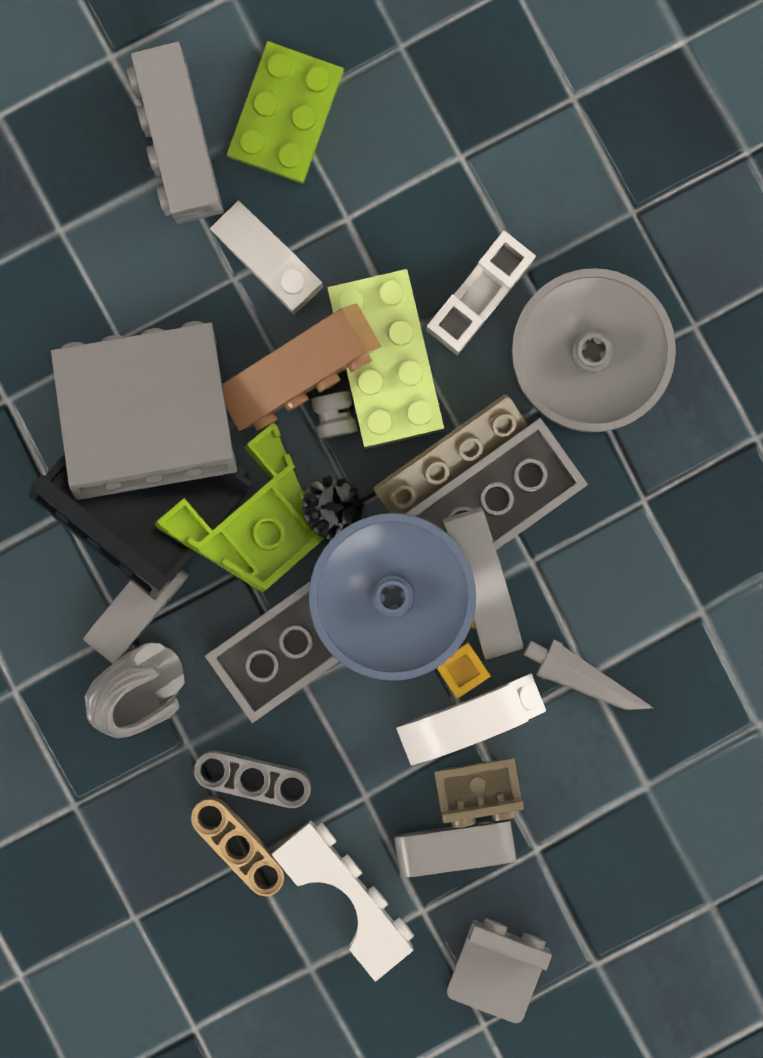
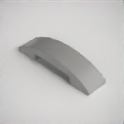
(494, 611)

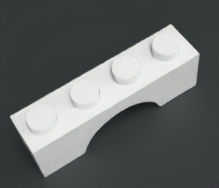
(311, 858)

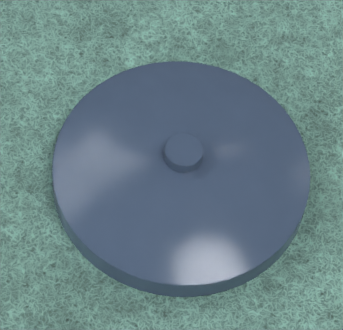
(392, 596)

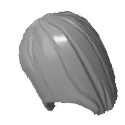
(135, 691)

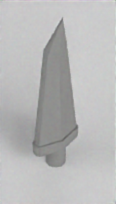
(573, 672)

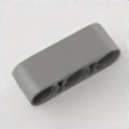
(128, 619)
(232, 779)
(454, 848)

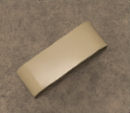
(231, 826)

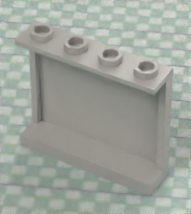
(142, 410)

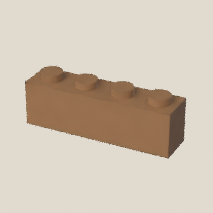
(300, 366)

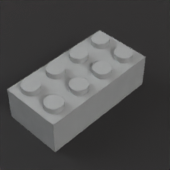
(177, 133)

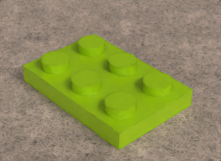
(285, 112)

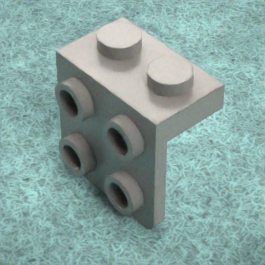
(498, 970)

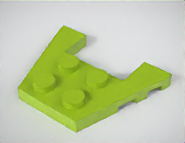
(264, 533)

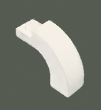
(471, 720)

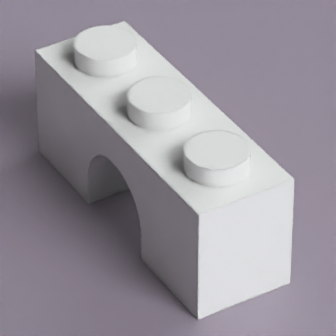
(480, 293)

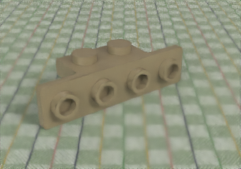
(451, 456)

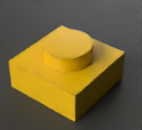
(463, 671)

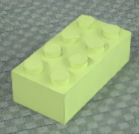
(396, 389)

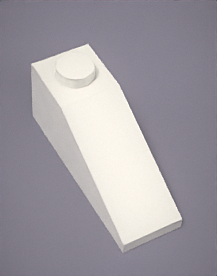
(267, 257)

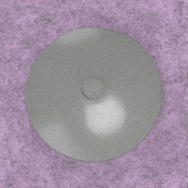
(593, 350)

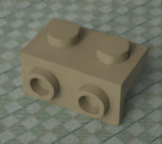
(478, 792)

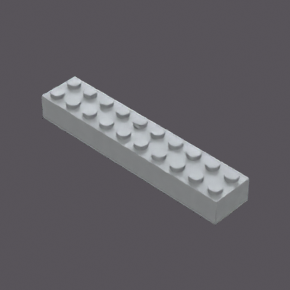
(511, 485)

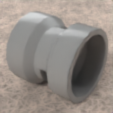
(334, 415)

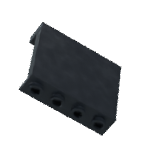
(123, 523)

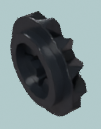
(320, 493)

